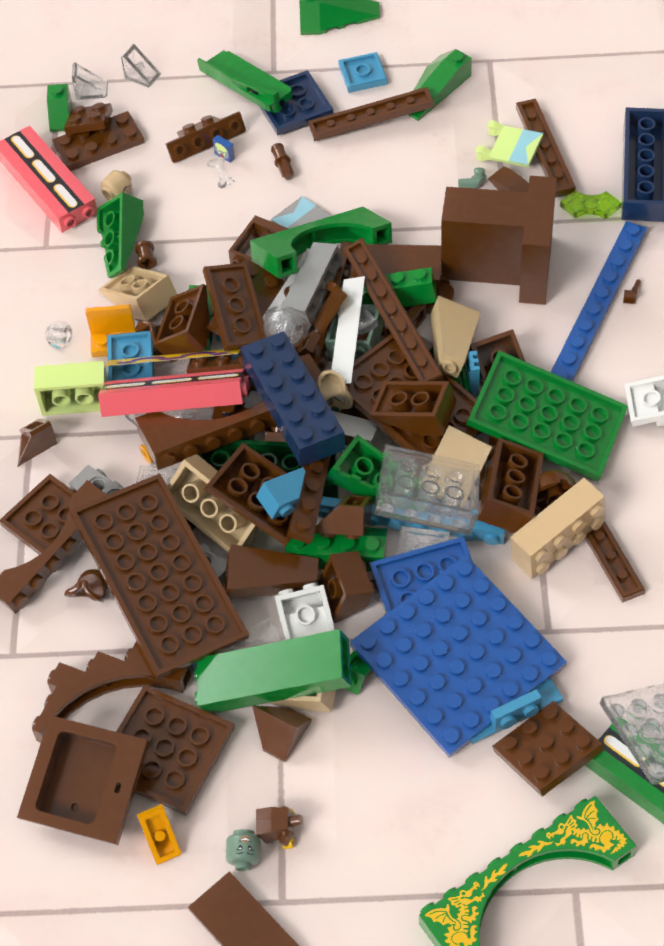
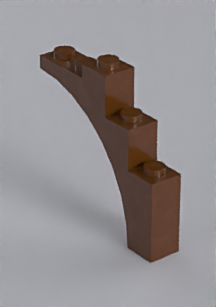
(103, 675)

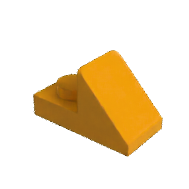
(159, 834)

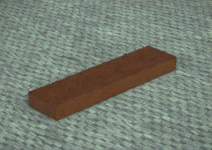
(614, 563)

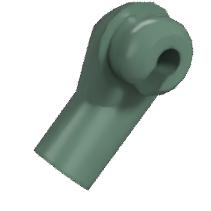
(475, 181)

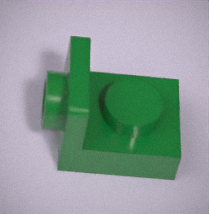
(359, 673)

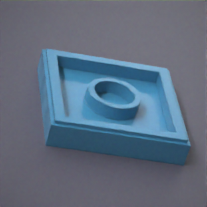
(362, 72)

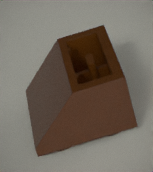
(347, 518)

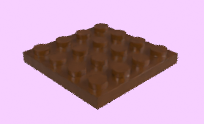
(181, 747)

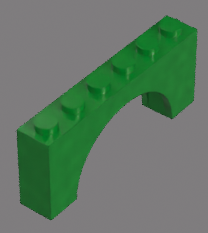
(280, 250)

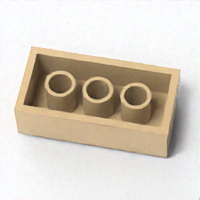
(205, 510)
(558, 528)

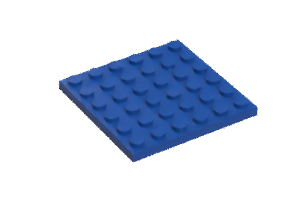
(457, 654)

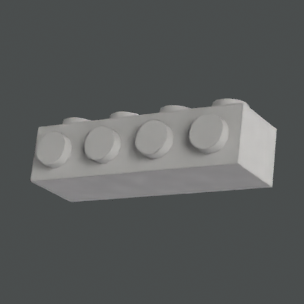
(312, 278)

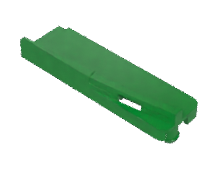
(243, 76)

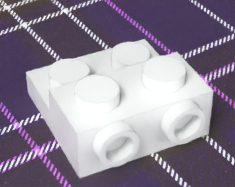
(646, 401)
(304, 611)

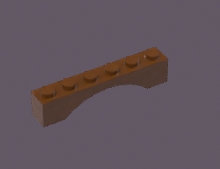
(24, 580)

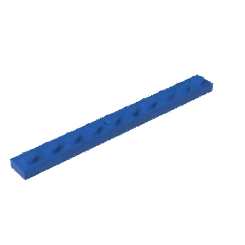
(599, 301)

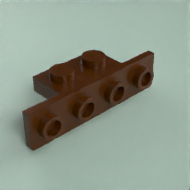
(200, 136)

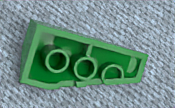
(119, 225)

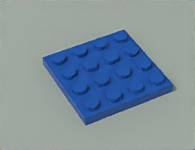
(407, 572)

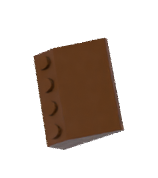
(239, 484)

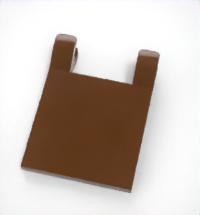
(330, 306)

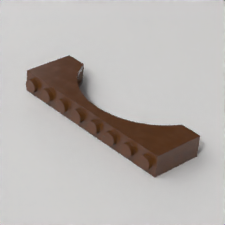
(175, 439)

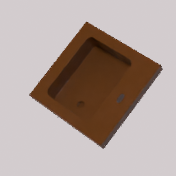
(79, 780)

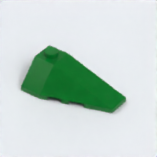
(321, 15)
(443, 77)

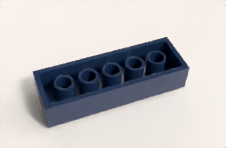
(643, 165)
(293, 399)

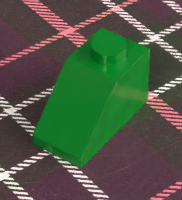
(59, 106)

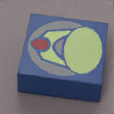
(223, 148)

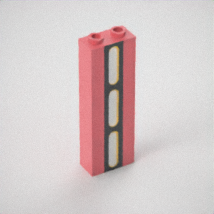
(46, 179)
(173, 392)

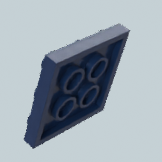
(305, 105)

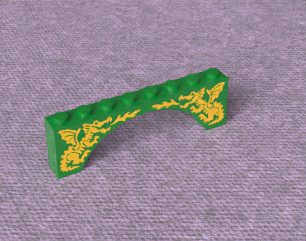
(583, 834)

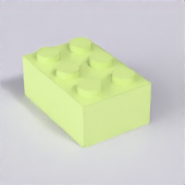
(69, 387)

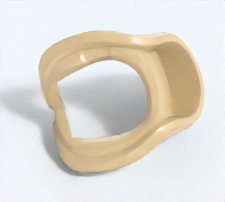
(333, 384)

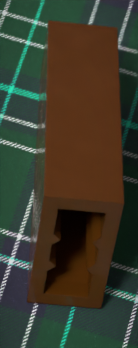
(266, 572)

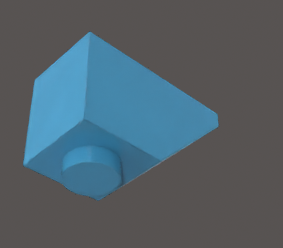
(281, 493)

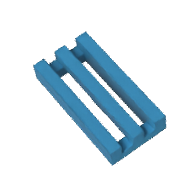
(473, 373)

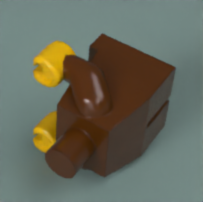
(277, 824)

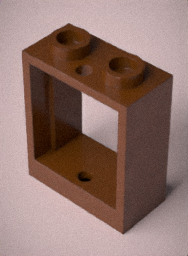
(256, 228)

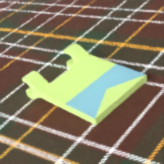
(512, 145)

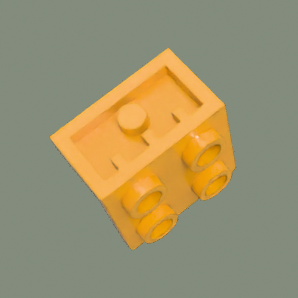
(105, 322)

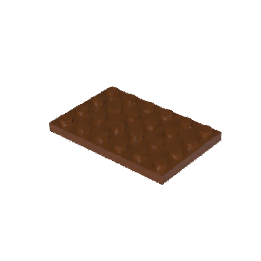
(388, 363)

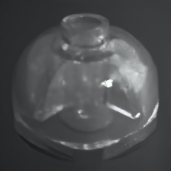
(290, 321)

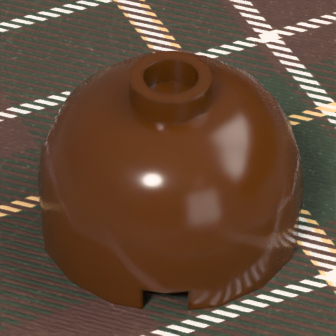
(551, 487)

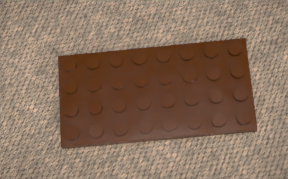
(159, 576)

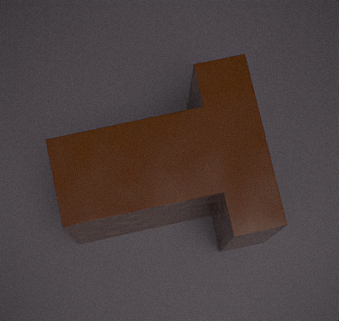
(500, 236)

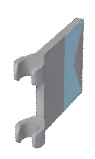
(299, 213)

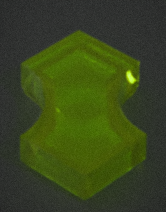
(581, 204)

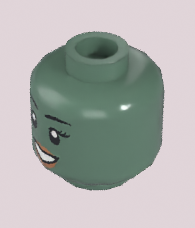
(243, 849)

